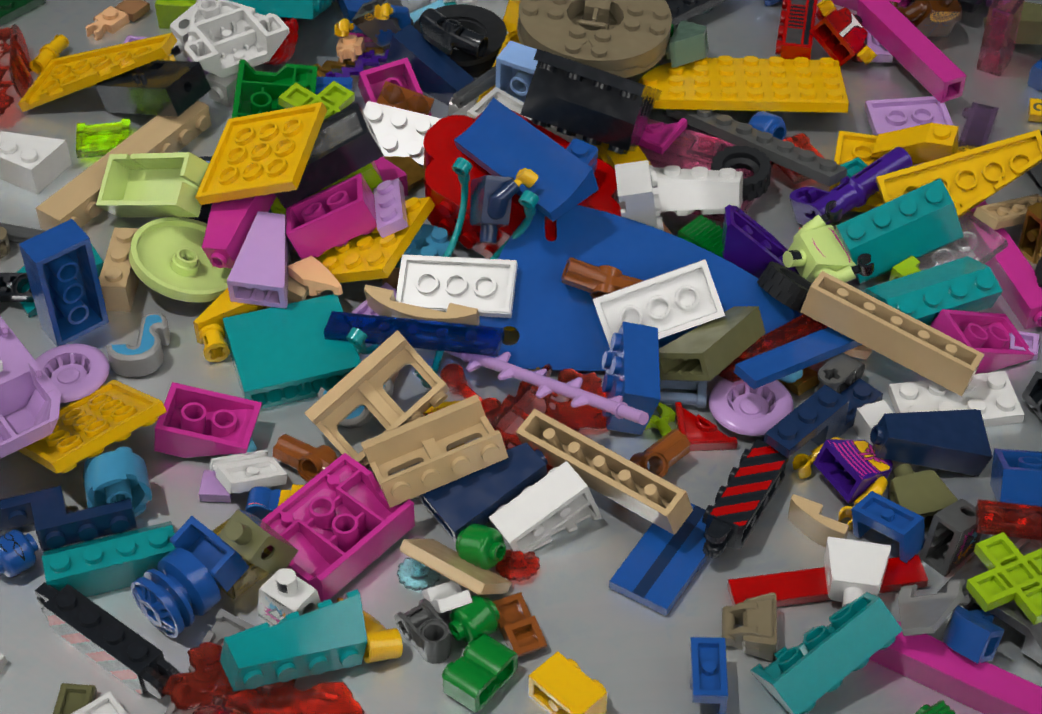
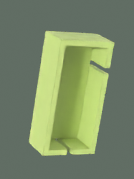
(152, 185)

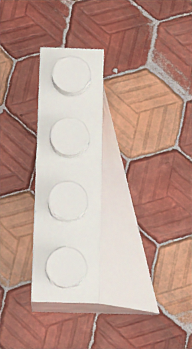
(697, 189)

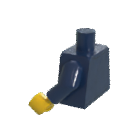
(492, 201)

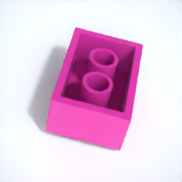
(331, 217)

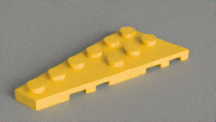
(88, 68)
(970, 174)

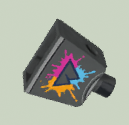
(952, 525)

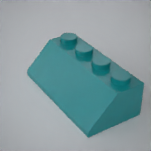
(902, 228)
(951, 286)
(108, 561)

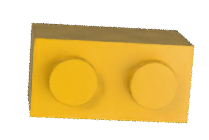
(566, 689)

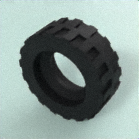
(746, 158)
(784, 285)

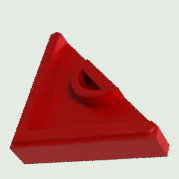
(701, 432)

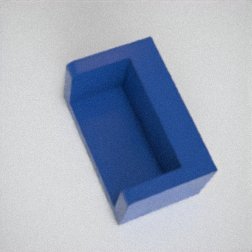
(891, 520)
(214, 553)

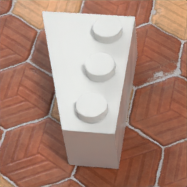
(32, 160)
(636, 193)
(545, 509)

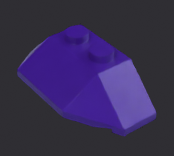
(749, 243)

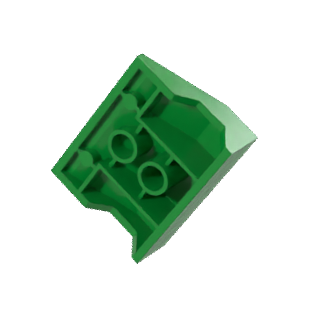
(260, 90)

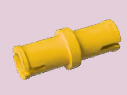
(49, 52)

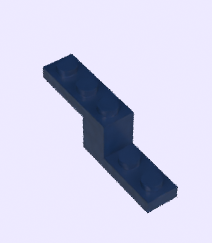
(821, 417)
(58, 527)

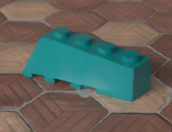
(297, 645)
(829, 654)

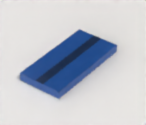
(663, 564)

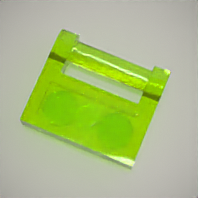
(100, 138)

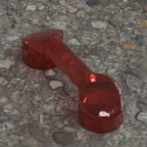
(456, 380)

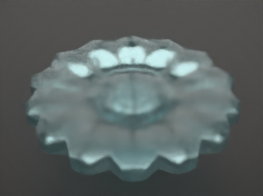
(416, 575)

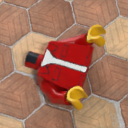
(841, 34)

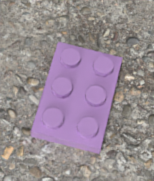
(903, 113)

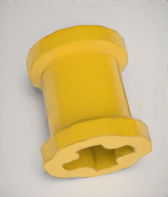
(213, 339)

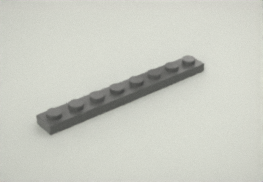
(778, 151)

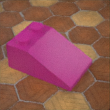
(396, 72)
(986, 334)
(204, 423)

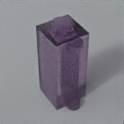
(979, 125)

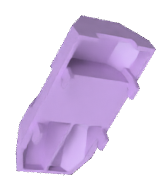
(27, 396)

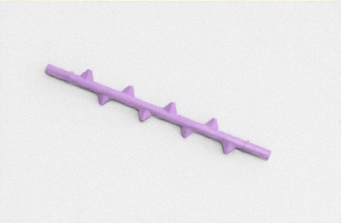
(548, 385)

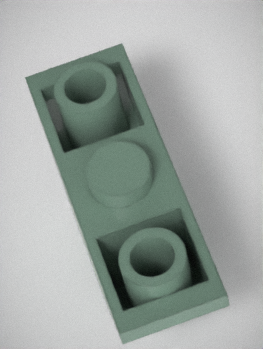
(687, 44)

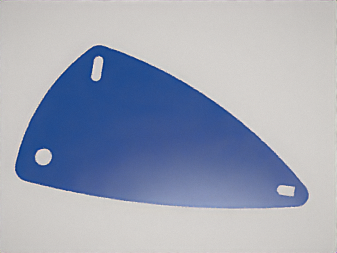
(561, 321)

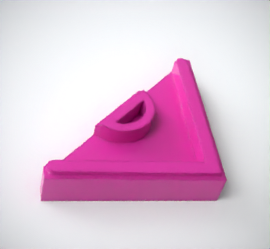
(660, 136)

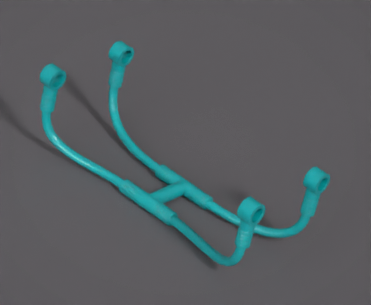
(462, 168)

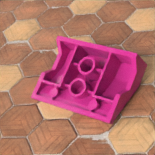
(339, 525)

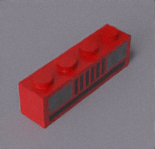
(793, 33)

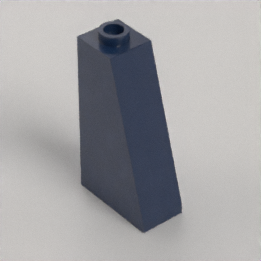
(433, 68)
(934, 439)
(484, 491)

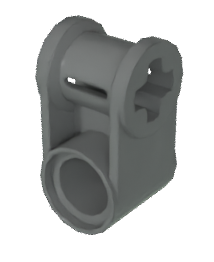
(840, 372)
(425, 632)

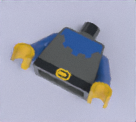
(376, 20)

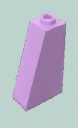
(262, 263)

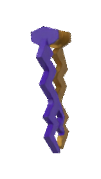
(361, 61)

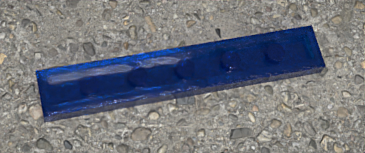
(418, 333)

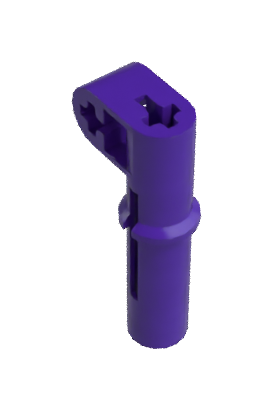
(851, 191)

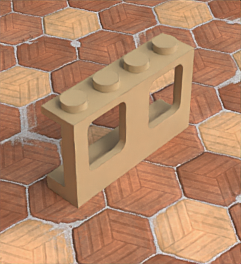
(366, 388)
(429, 442)

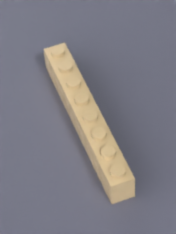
(159, 135)

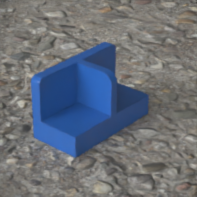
(709, 671)

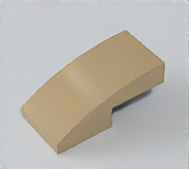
(808, 518)

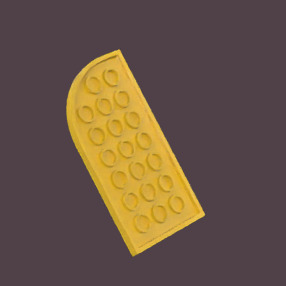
(751, 85)

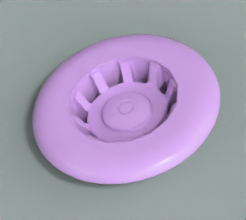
(75, 370)
(752, 409)

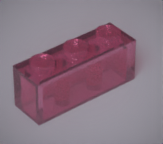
(999, 36)

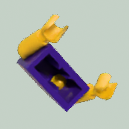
(849, 468)

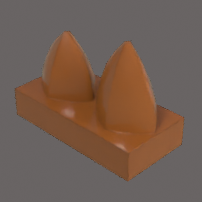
(405, 99)

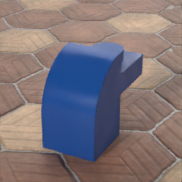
(973, 634)

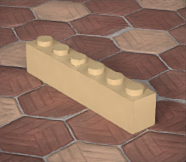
(892, 333)
(608, 472)

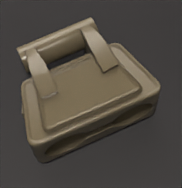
(758, 625)

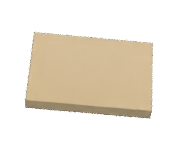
(449, 564)

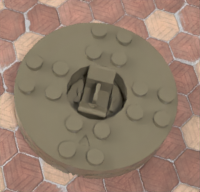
(603, 34)

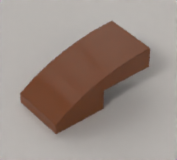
(518, 626)

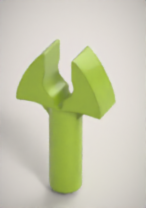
(667, 416)

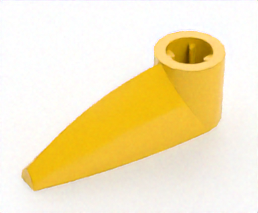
(381, 642)

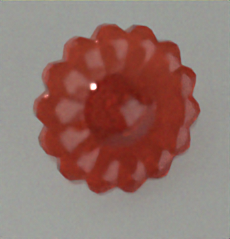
(518, 566)

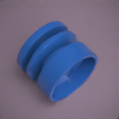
(175, 592)

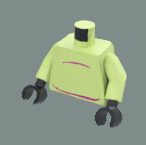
(820, 249)

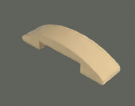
(384, 304)

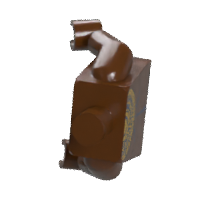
(933, 16)

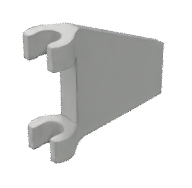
(928, 612)

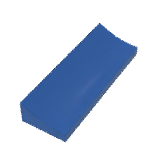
(506, 143)

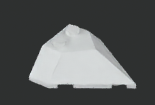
(229, 31)

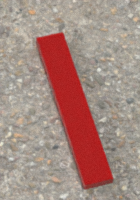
(811, 586)

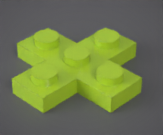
(334, 97)
(1009, 577)

